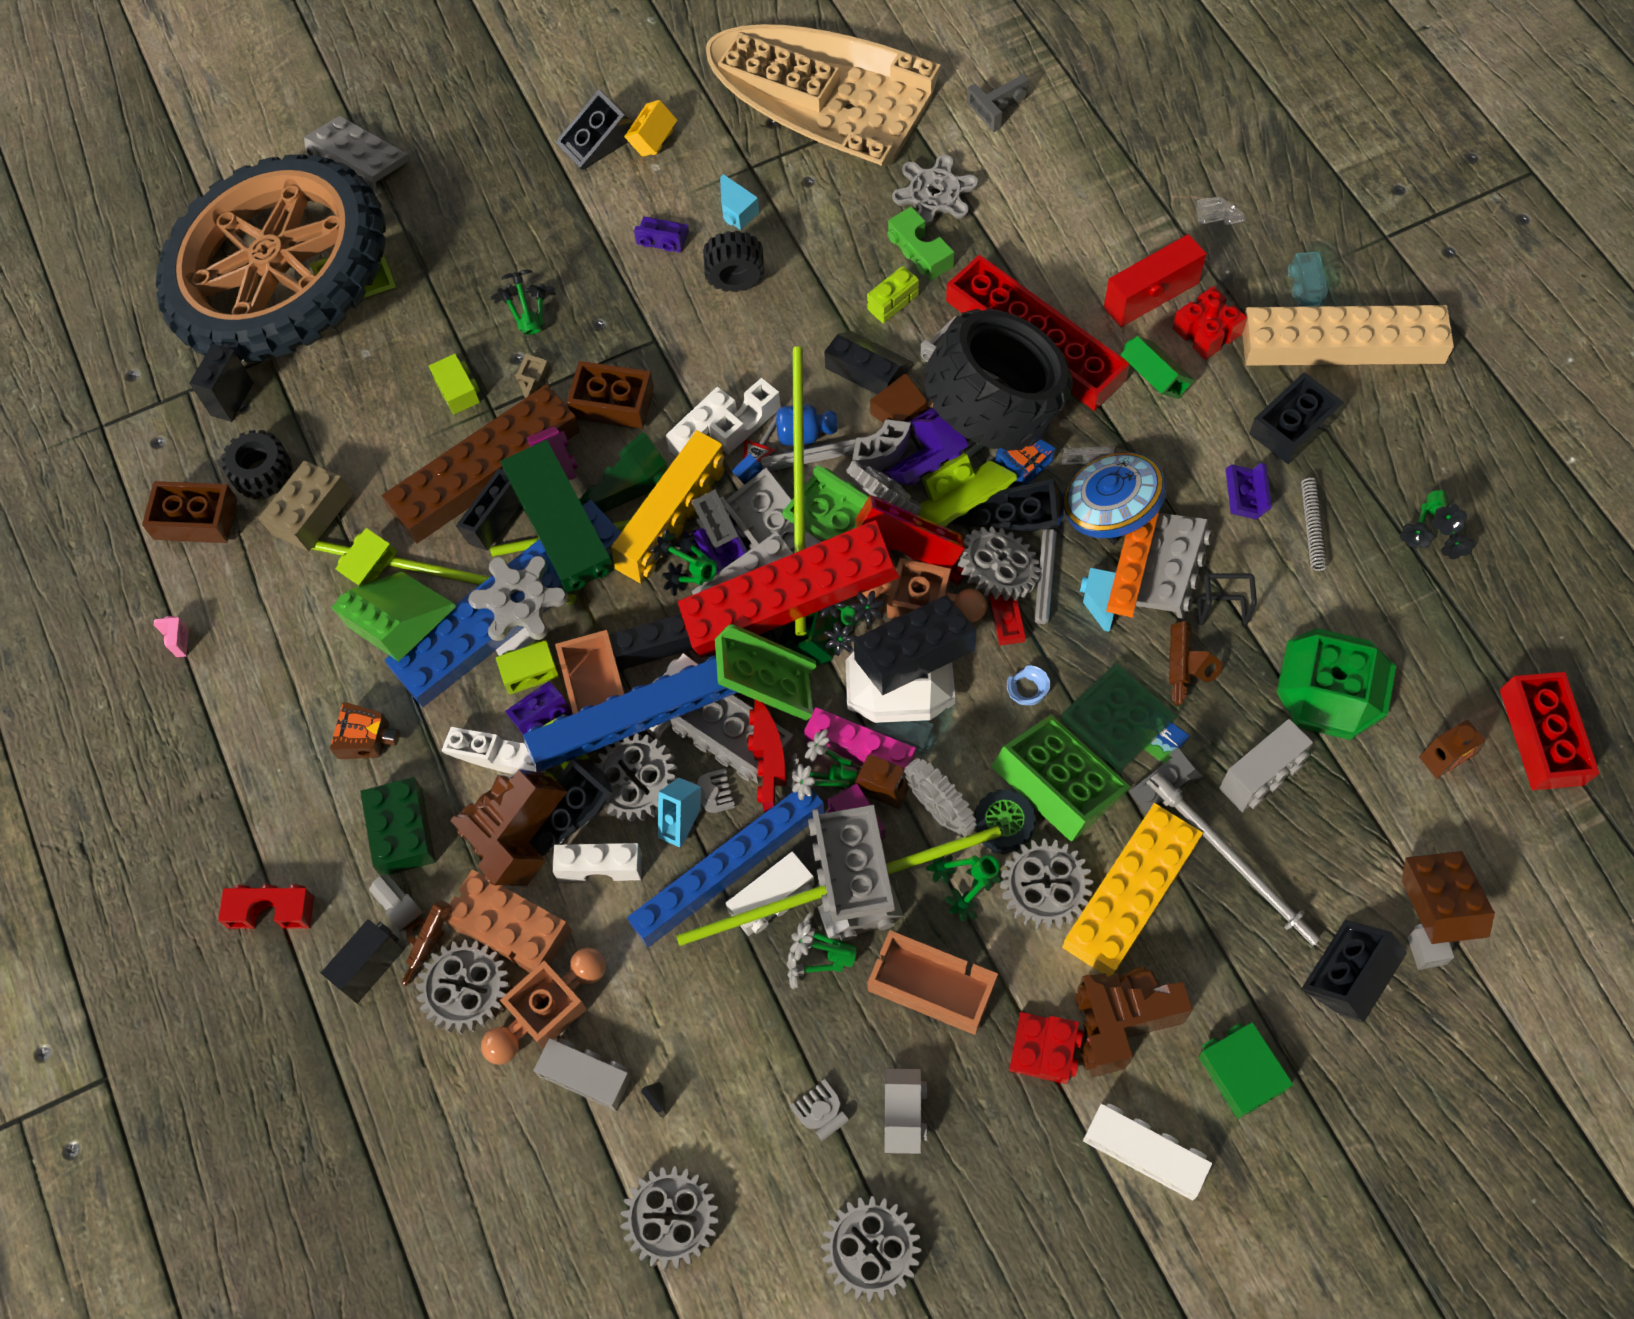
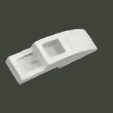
(488, 751)

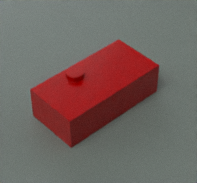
(1154, 280)
(1549, 731)

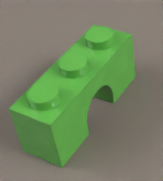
(929, 257)

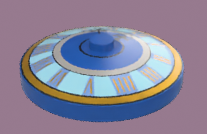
(1114, 495)

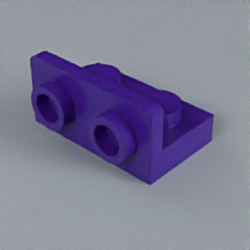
(661, 234)
(538, 708)

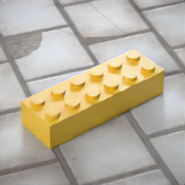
(668, 505)
(1132, 890)

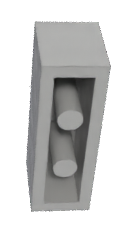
(583, 1073)

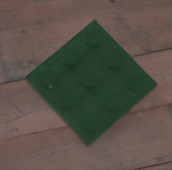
(1118, 717)

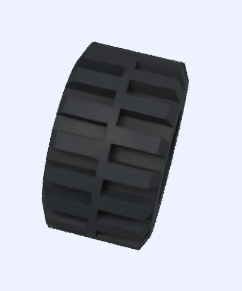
(733, 261)
(250, 449)

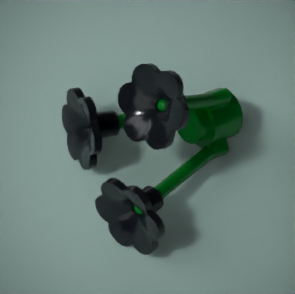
(1447, 519)

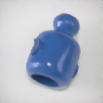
(812, 424)

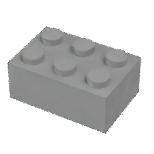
(1266, 766)

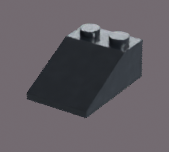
(595, 131)

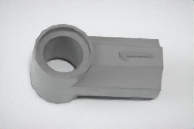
(398, 906)

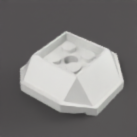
(912, 702)

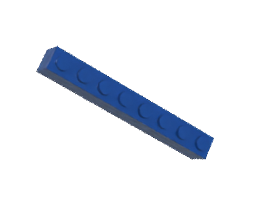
(624, 715)
(723, 867)

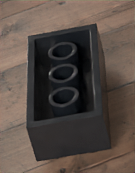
(914, 644)

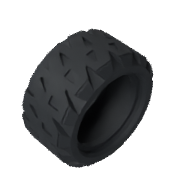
(978, 403)

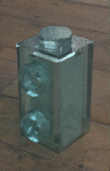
(1308, 279)
(914, 733)

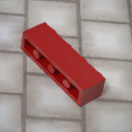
(912, 533)

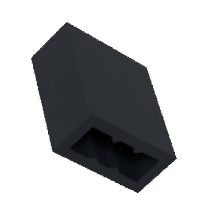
(221, 382)
(363, 960)

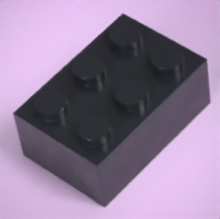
(1296, 418)

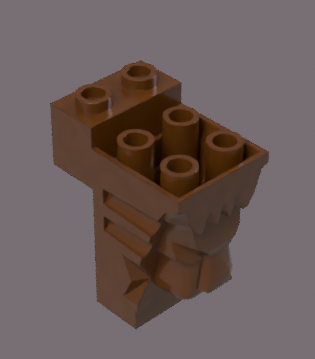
(506, 822)
(1122, 1009)

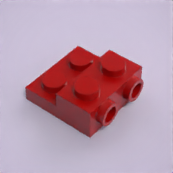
(1046, 1047)

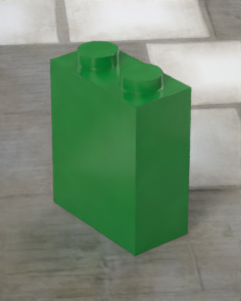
(1157, 367)
(1244, 1069)

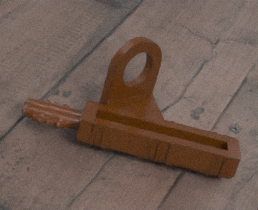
(1187, 662)
(427, 937)

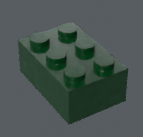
(397, 826)

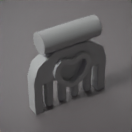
(710, 793)
(823, 1114)

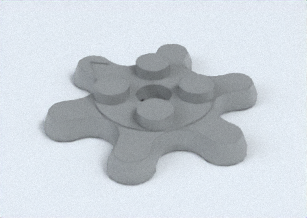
(938, 178)
(525, 613)

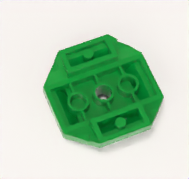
(1329, 704)

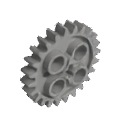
(882, 487)
(999, 563)
(652, 760)
(940, 797)
(1048, 909)
(472, 962)
(666, 1246)
(850, 1267)

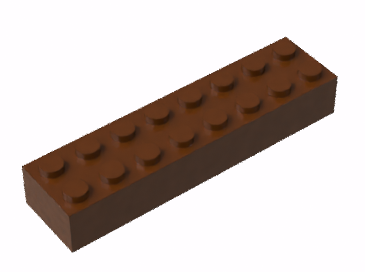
(459, 475)

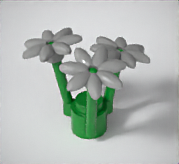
(840, 774)
(838, 952)

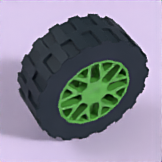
(1012, 816)

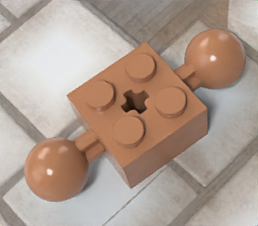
(922, 584)
(524, 1002)

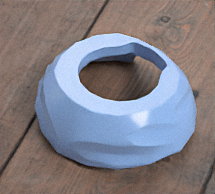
(1034, 674)

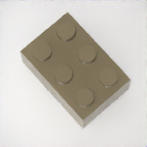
(306, 505)

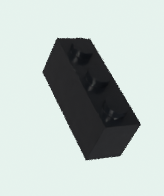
(489, 512)
(650, 642)

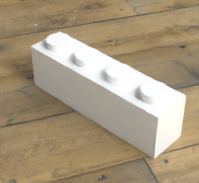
(1147, 1151)

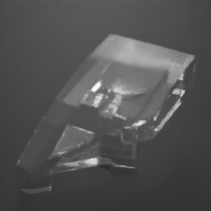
(1218, 209)

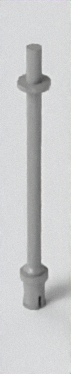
(1175, 799)

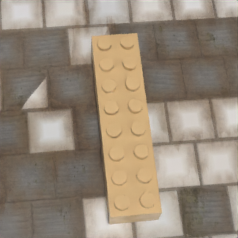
(1347, 335)

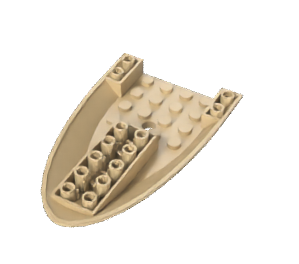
(813, 74)

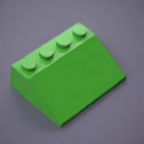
(392, 612)
(1060, 776)

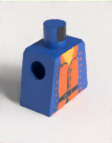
(1026, 462)

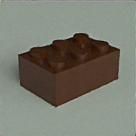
(610, 394)
(190, 512)
(1447, 897)

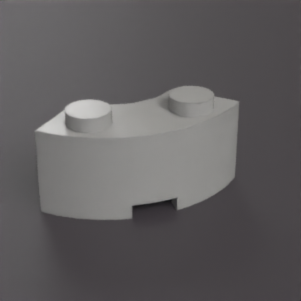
(883, 447)
(849, 928)
(903, 1111)

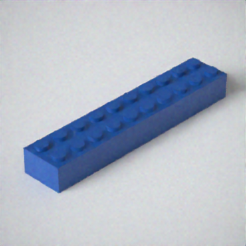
(463, 636)

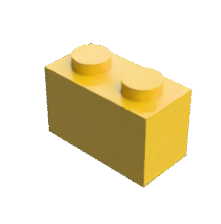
(651, 128)

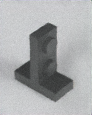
(990, 105)
(713, 518)
(1177, 771)

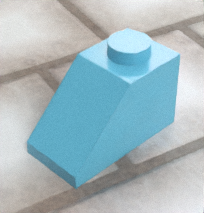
(737, 203)
(1097, 593)
(678, 810)

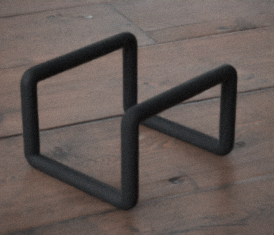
(1246, 616)

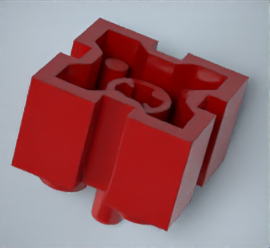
(1209, 322)

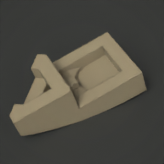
(531, 373)

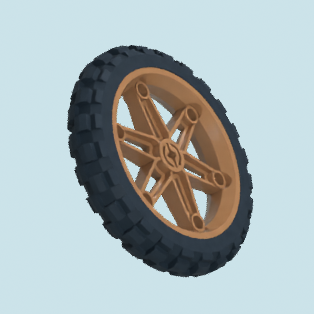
(223, 213)

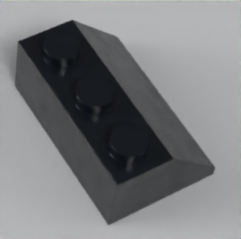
(864, 362)
(1355, 969)

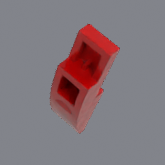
(769, 751)

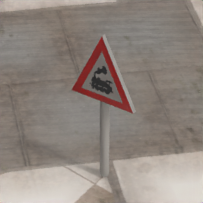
(758, 450)

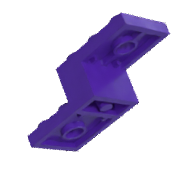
(938, 444)

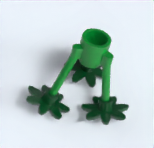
(983, 870)

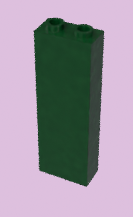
(557, 516)

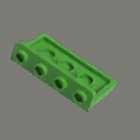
(829, 505)
(764, 671)

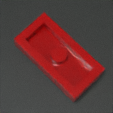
(1007, 620)

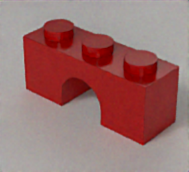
(243, 904)

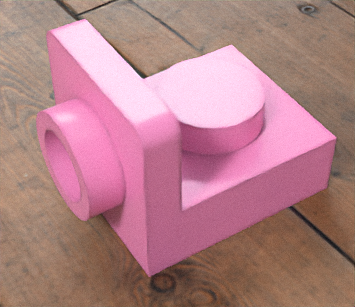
(174, 633)

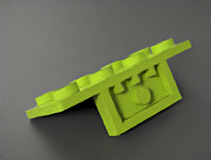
(958, 488)

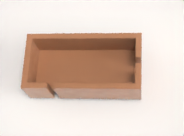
(589, 670)
(506, 923)
(932, 982)

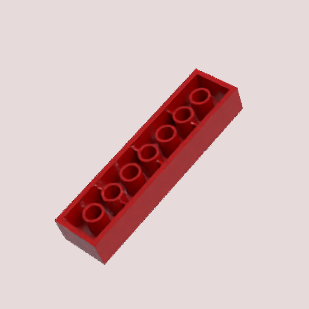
(1094, 367)
(790, 587)

